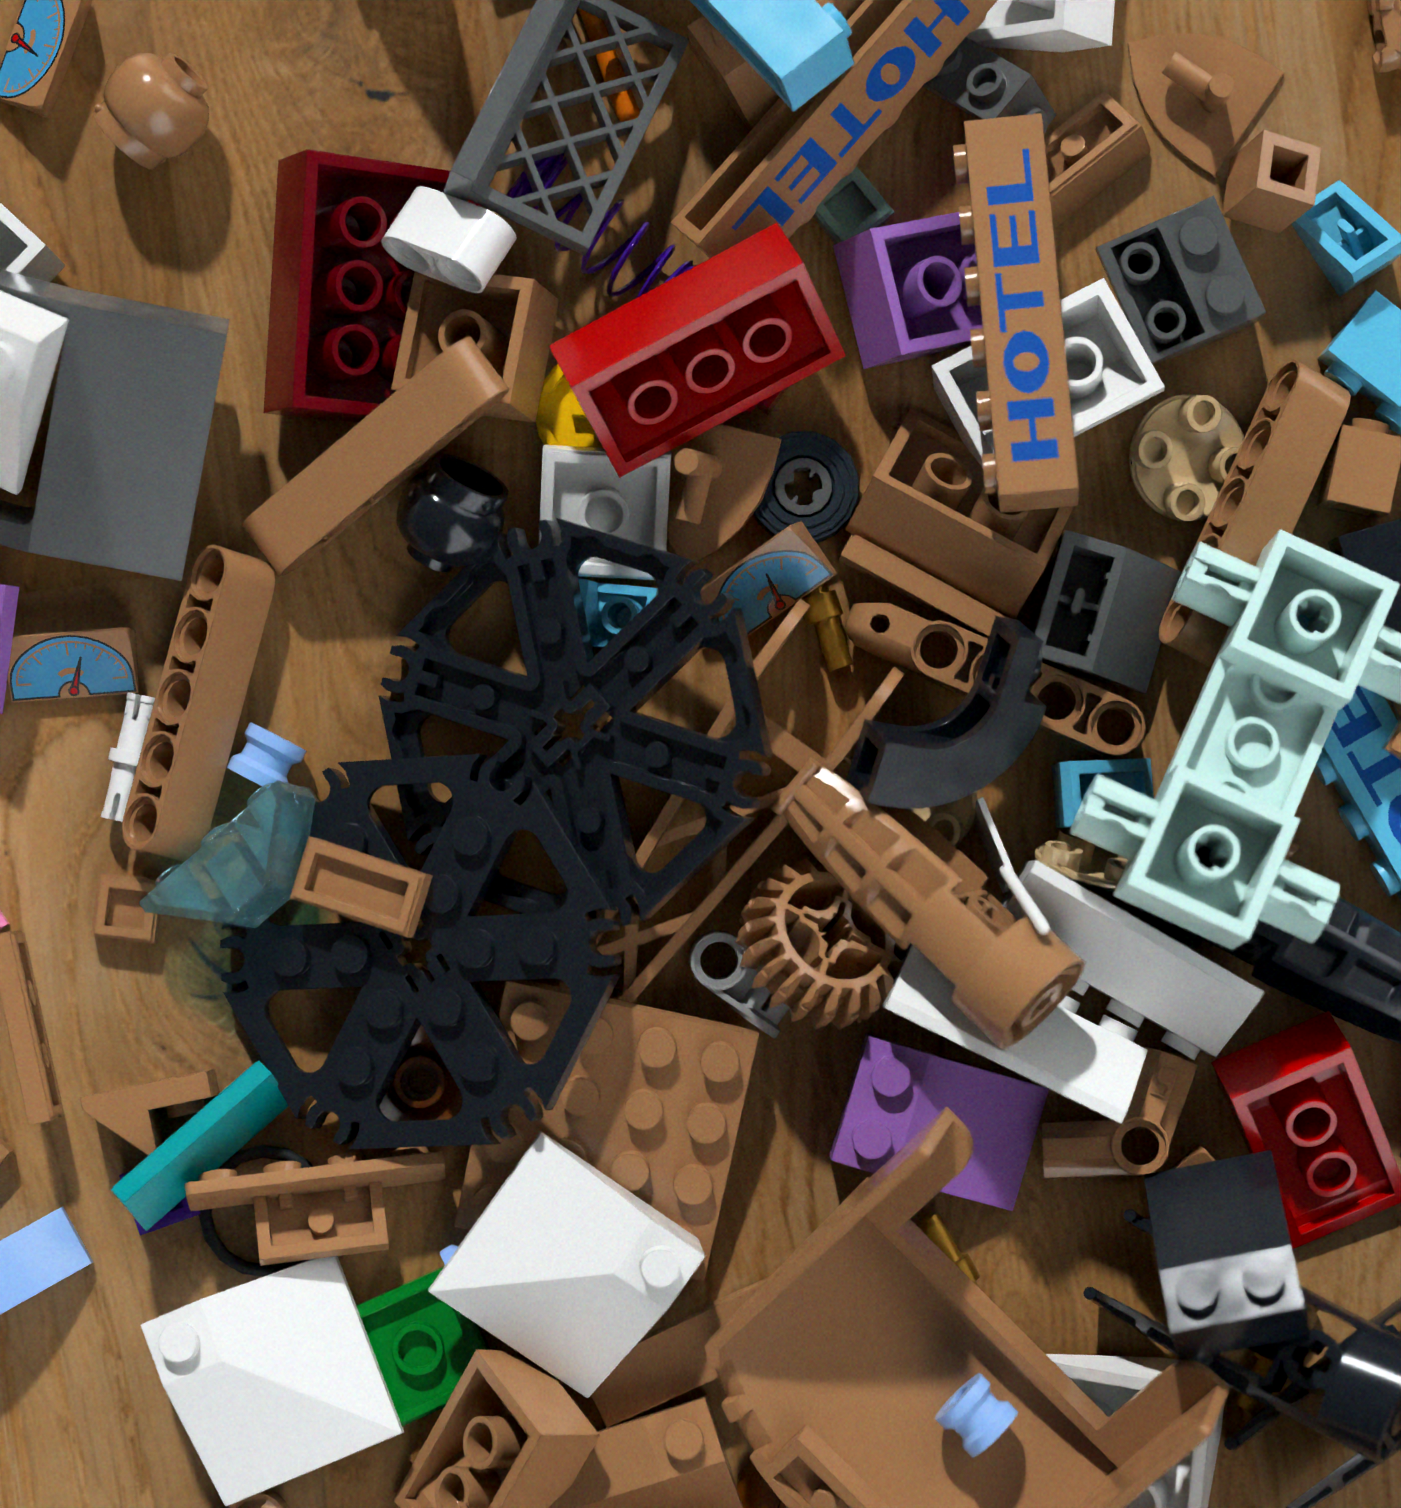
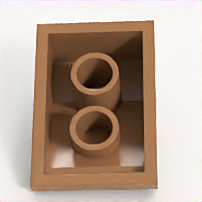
(500, 1440)

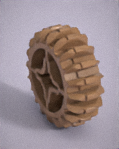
(808, 966)

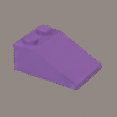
(908, 289)
(905, 1088)

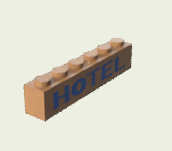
(801, 155)
(1019, 313)

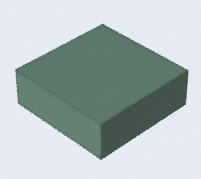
(852, 208)

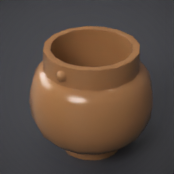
(153, 108)

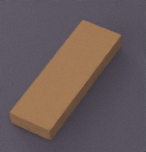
(918, 586)
(27, 1031)

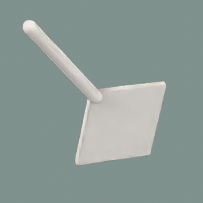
(1002, 867)

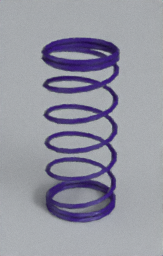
(549, 170)

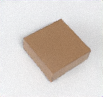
(119, 912)

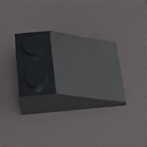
(1225, 1255)

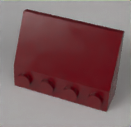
(334, 285)

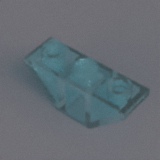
(243, 865)

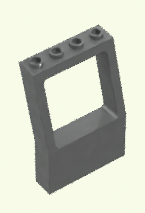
(121, 431)

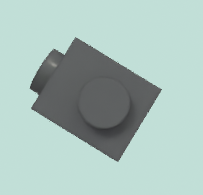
(988, 85)

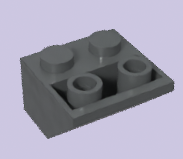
(1181, 281)
(1103, 611)

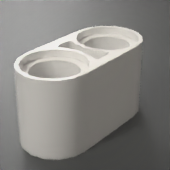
(449, 239)

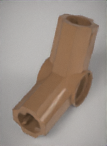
(1094, 1147)

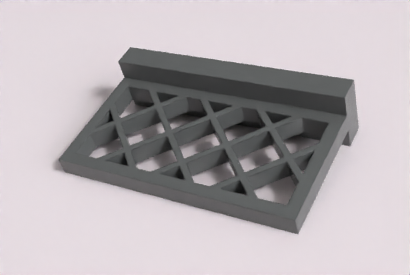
(511, 103)

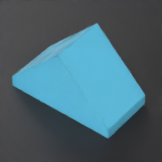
(1347, 237)
(1073, 779)

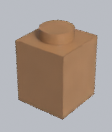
(1272, 181)
(1361, 469)

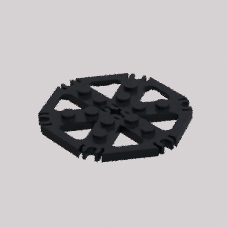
(572, 680)
(462, 953)

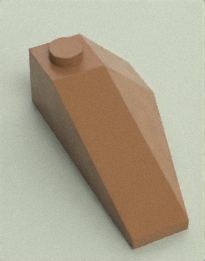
(657, 1463)

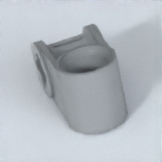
(737, 985)

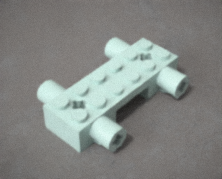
(1251, 742)

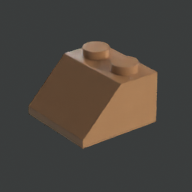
(507, 321)

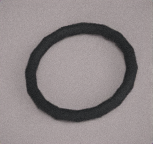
(207, 1223)

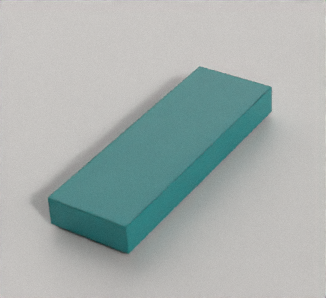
(201, 1145)

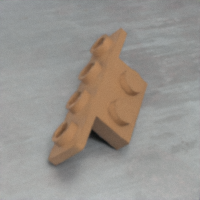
(317, 1208)

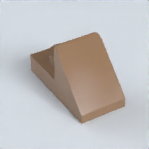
(134, 1109)

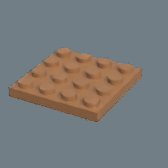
(644, 1105)

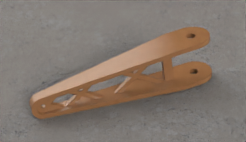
(783, 746)

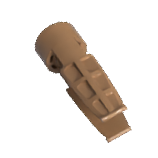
(933, 898)

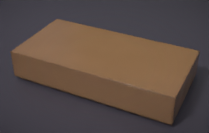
(361, 887)

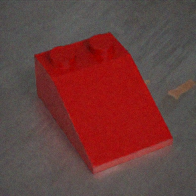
(1316, 1115)

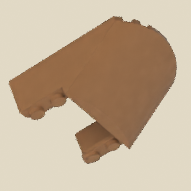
(878, 1328)

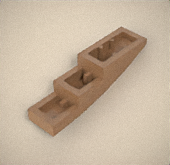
(666, 1361)

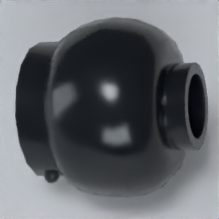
(451, 513)

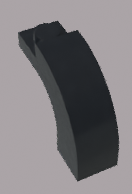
(966, 747)

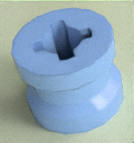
(265, 756)
(976, 1415)

